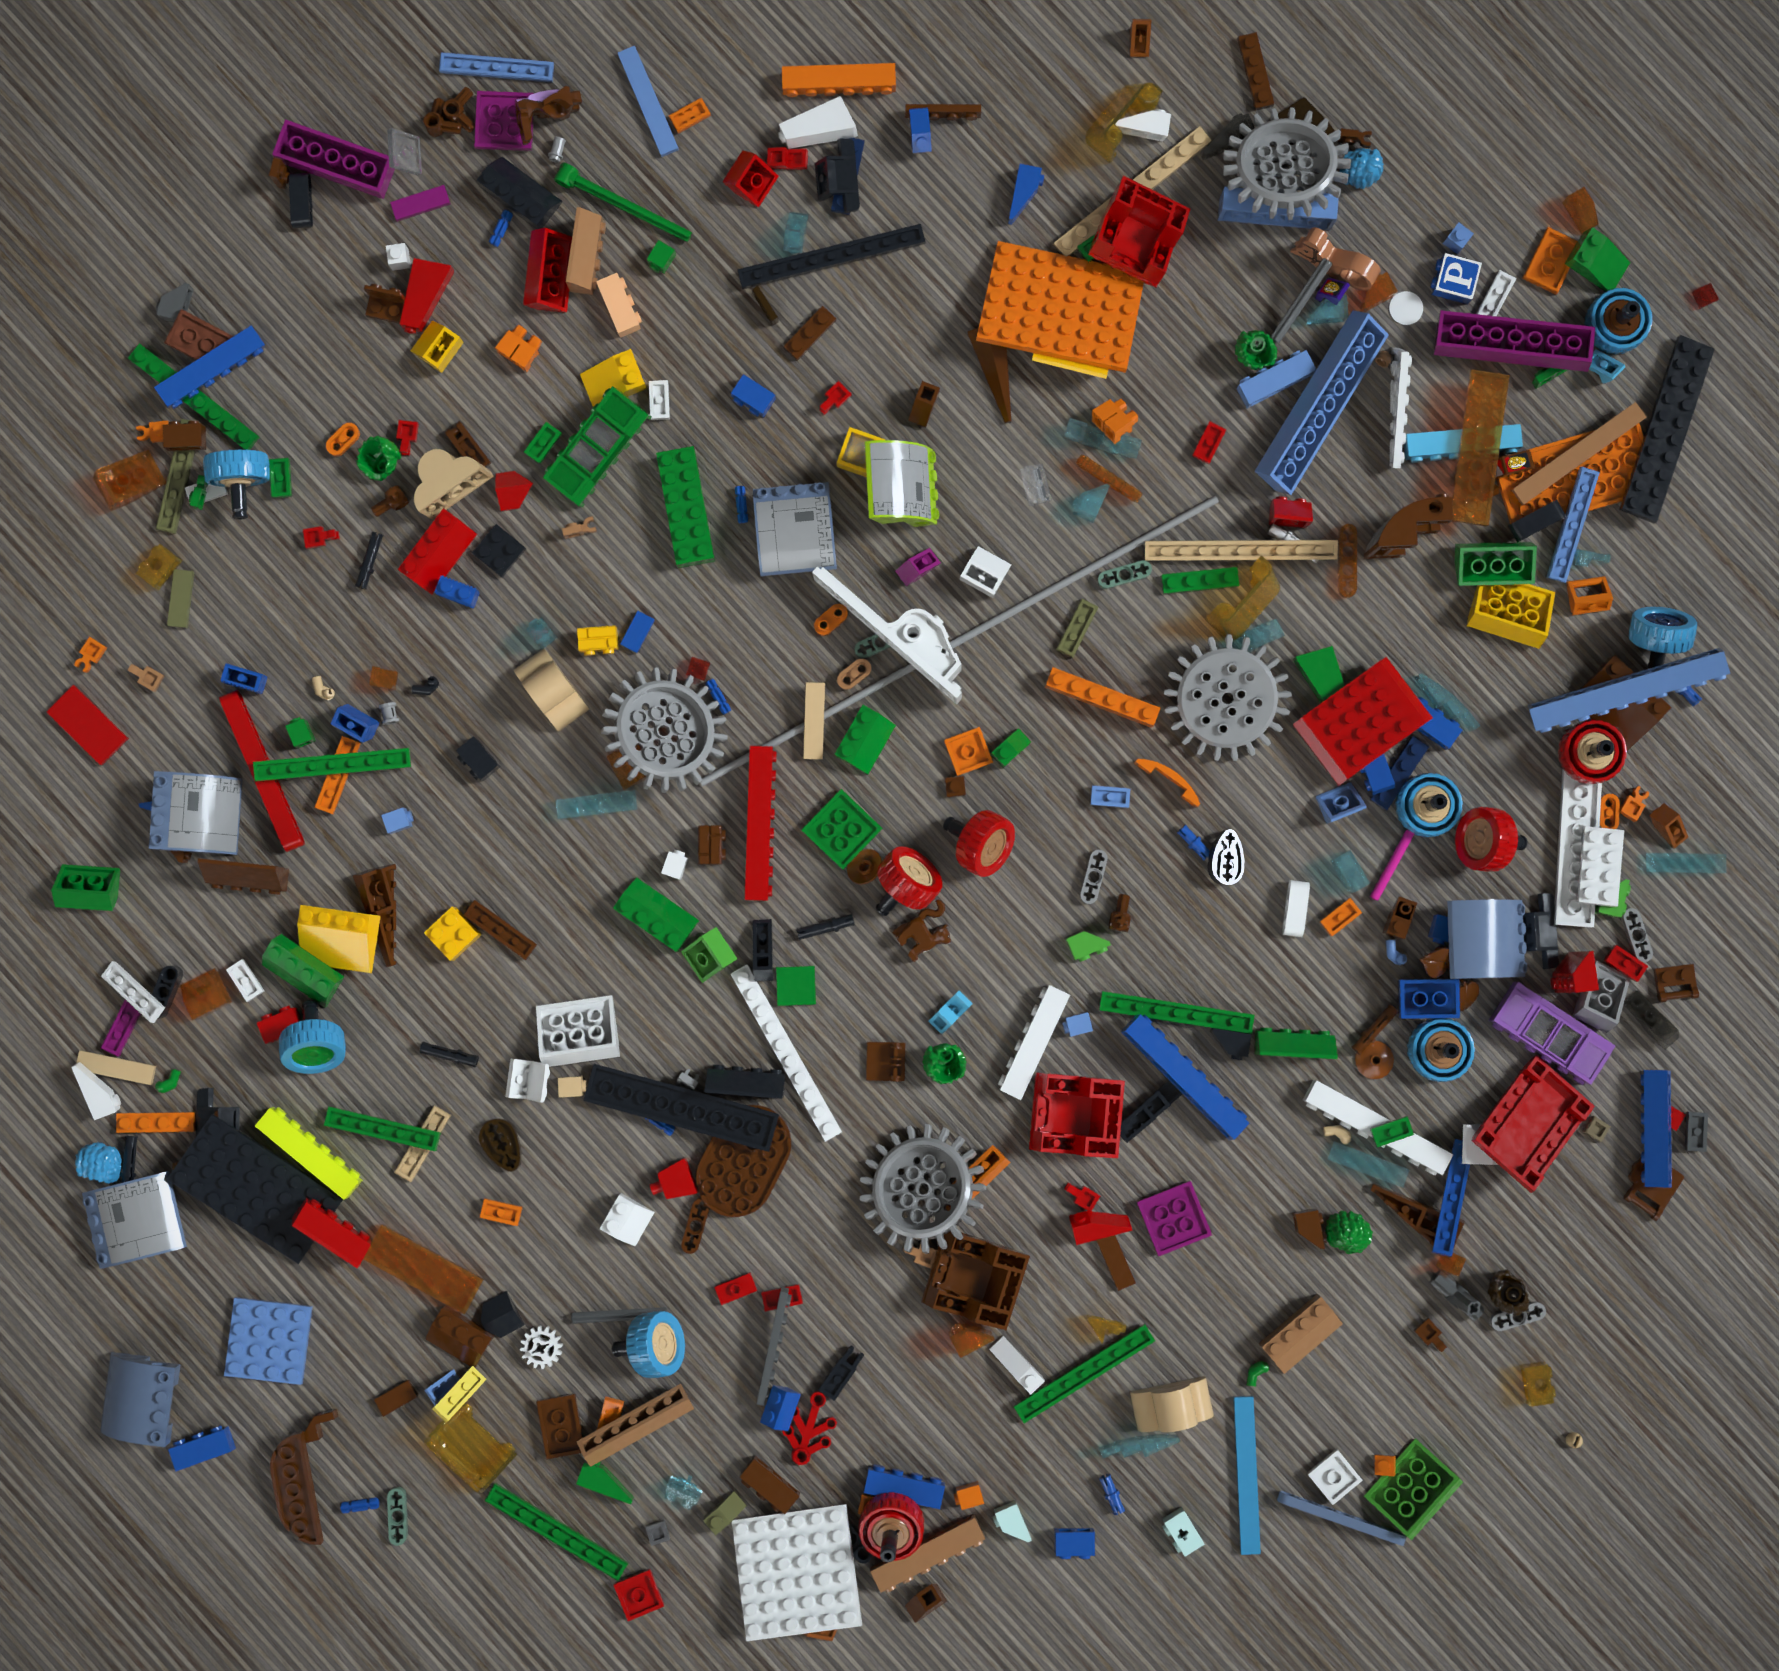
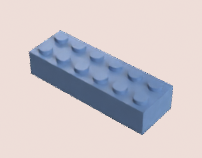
(1233, 211)

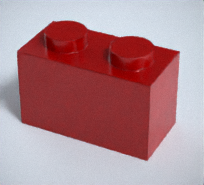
(272, 1026)

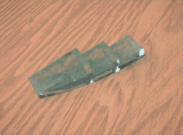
(1440, 696)
(596, 804)
(1685, 863)
(1368, 1164)
(1148, 1444)

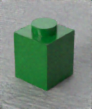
(661, 257)
(300, 732)

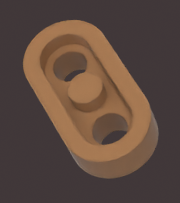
(853, 673)

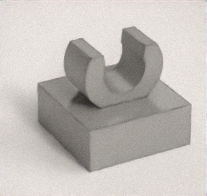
(686, 1081)

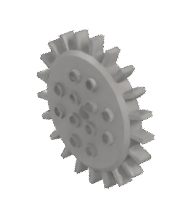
(1282, 192)
(1217, 664)
(679, 701)
(888, 1184)

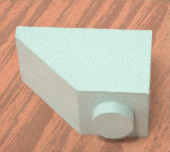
(1011, 1521)

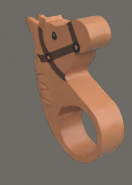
(1346, 265)

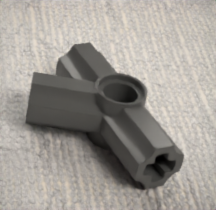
(1457, 1295)

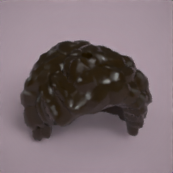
(1501, 1291)

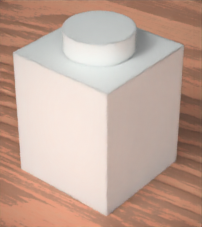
(398, 256)
(675, 864)

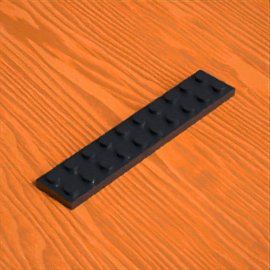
(1667, 429)
(681, 1107)

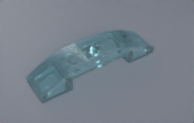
(1095, 438)

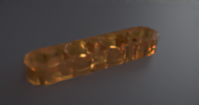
(1109, 478)
(1344, 561)

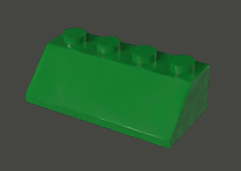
(1495, 563)
(656, 914)
(301, 970)
(1295, 1044)

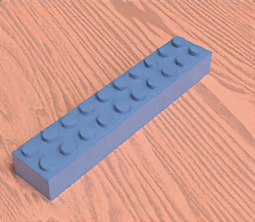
(1321, 402)
(1629, 689)

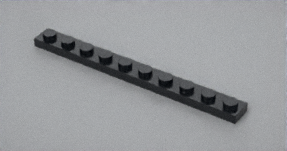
(831, 256)

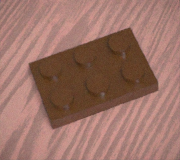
(560, 1425)

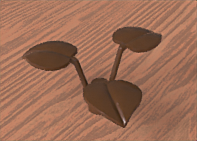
(1437, 963)

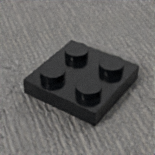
(499, 550)

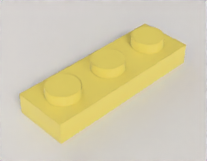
(459, 1394)

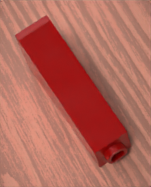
(423, 293)

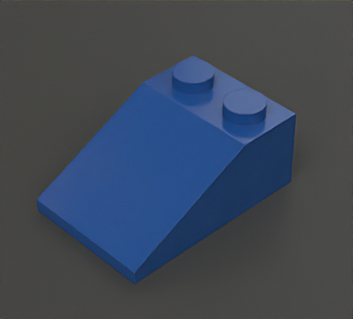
(1429, 998)

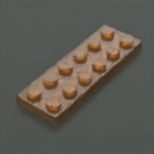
(423, 1269)

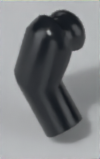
(426, 689)

